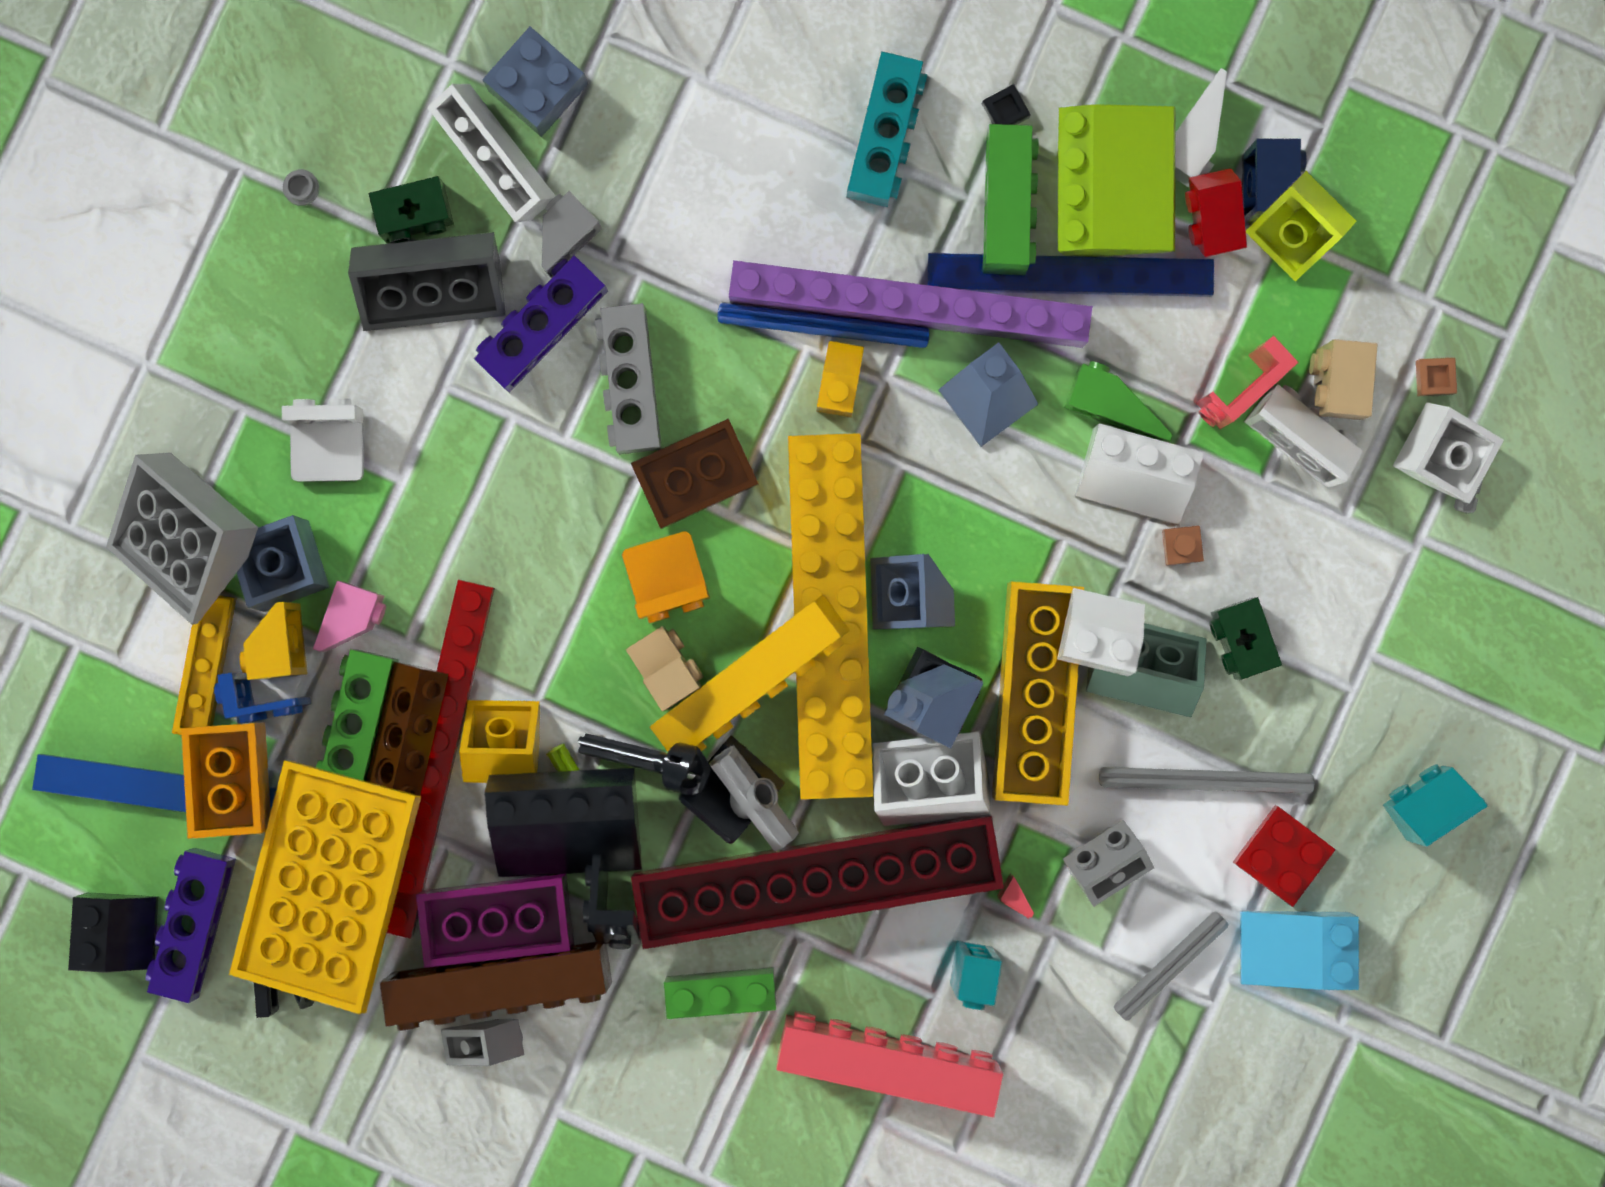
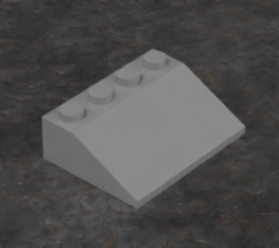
(179, 534)

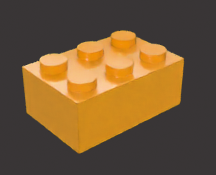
(226, 780)

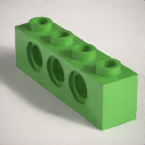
(377, 672)

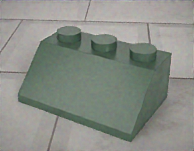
(1167, 673)

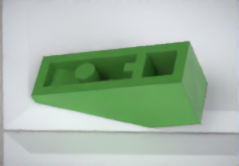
(1109, 400)

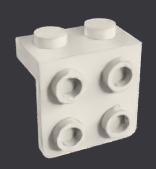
(325, 440)

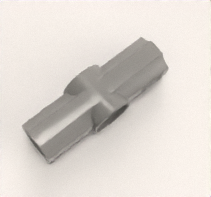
(754, 798)

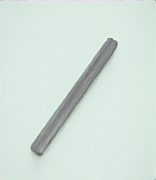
(1206, 780)

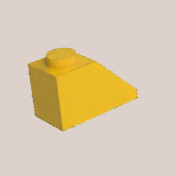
(840, 379)

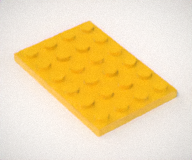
(325, 886)

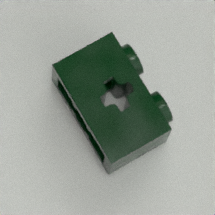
(394, 203)
(1260, 650)

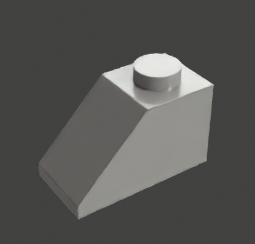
(565, 230)
(483, 1042)

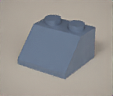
(935, 703)

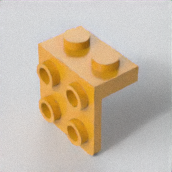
(665, 576)

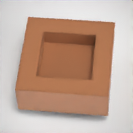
(1436, 377)
(1182, 545)

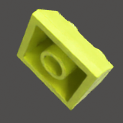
(1301, 226)

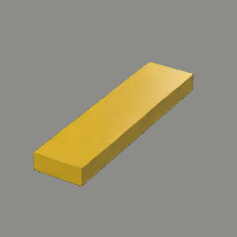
(202, 664)

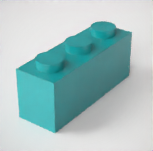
(975, 975)

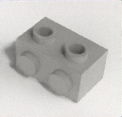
(1108, 863)

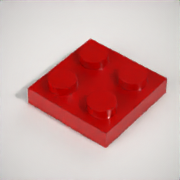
(1284, 856)

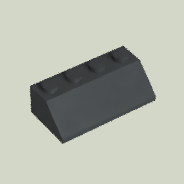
(427, 281)

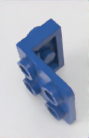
(237, 699)

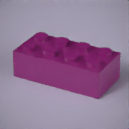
(495, 920)

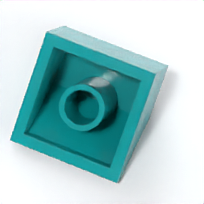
(1433, 805)

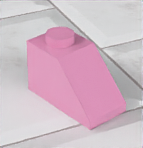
(349, 615)

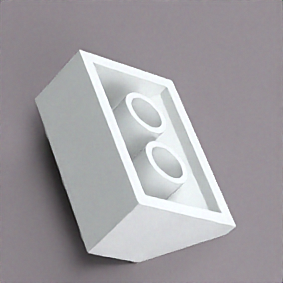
(1305, 436)
(1138, 474)
(929, 781)

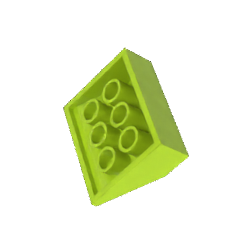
(1116, 180)

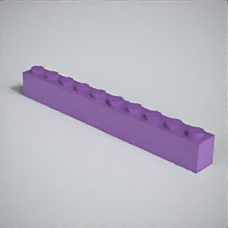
(910, 304)

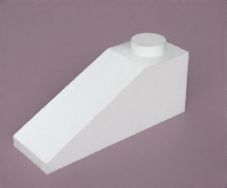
(1199, 132)

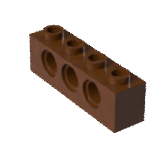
(407, 727)

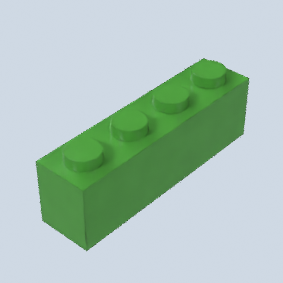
(1008, 199)

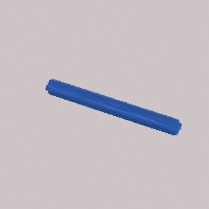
(823, 325)

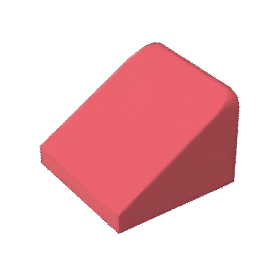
(1014, 897)

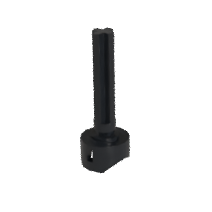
(673, 766)

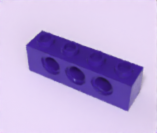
(561, 319)
(215, 874)

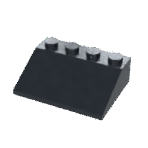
(561, 819)

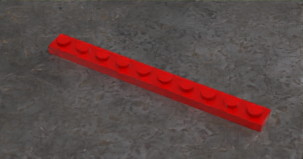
(459, 660)

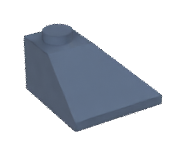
(989, 394)
(910, 593)

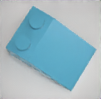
(1300, 949)

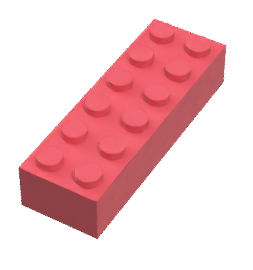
(890, 1064)

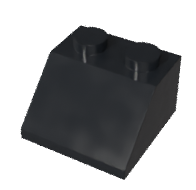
(112, 932)

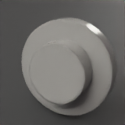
(301, 187)

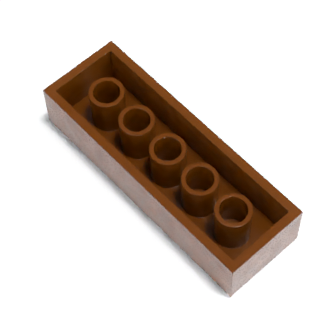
(493, 985)

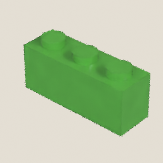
(720, 993)

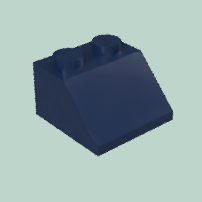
(1268, 172)

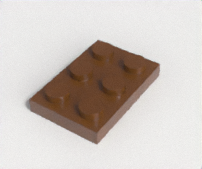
(694, 473)

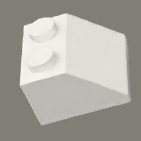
(1448, 452)
(1102, 632)

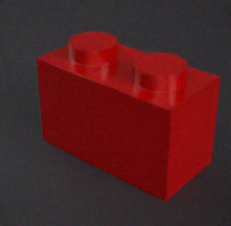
(1216, 212)

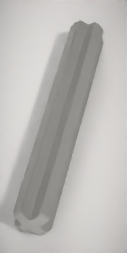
(1171, 966)

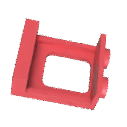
(1273, 361)

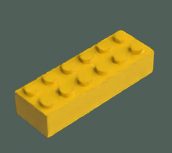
(1035, 698)

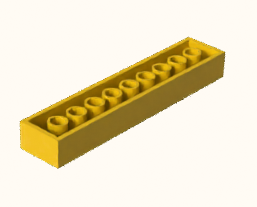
(831, 563)

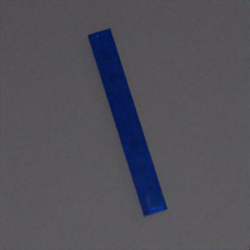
(1078, 275)

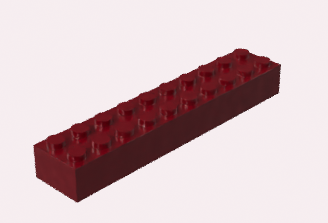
(816, 881)

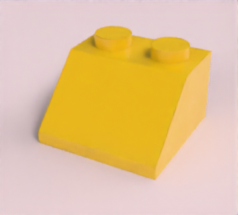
(276, 645)
(499, 739)

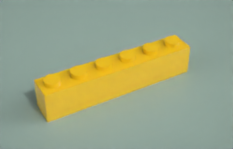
(752, 676)

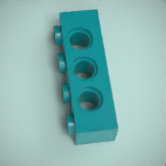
(891, 74)

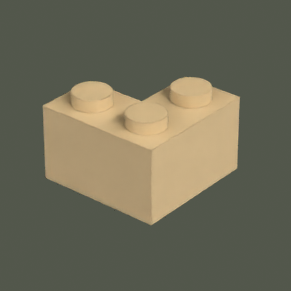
(1344, 378)
(664, 667)

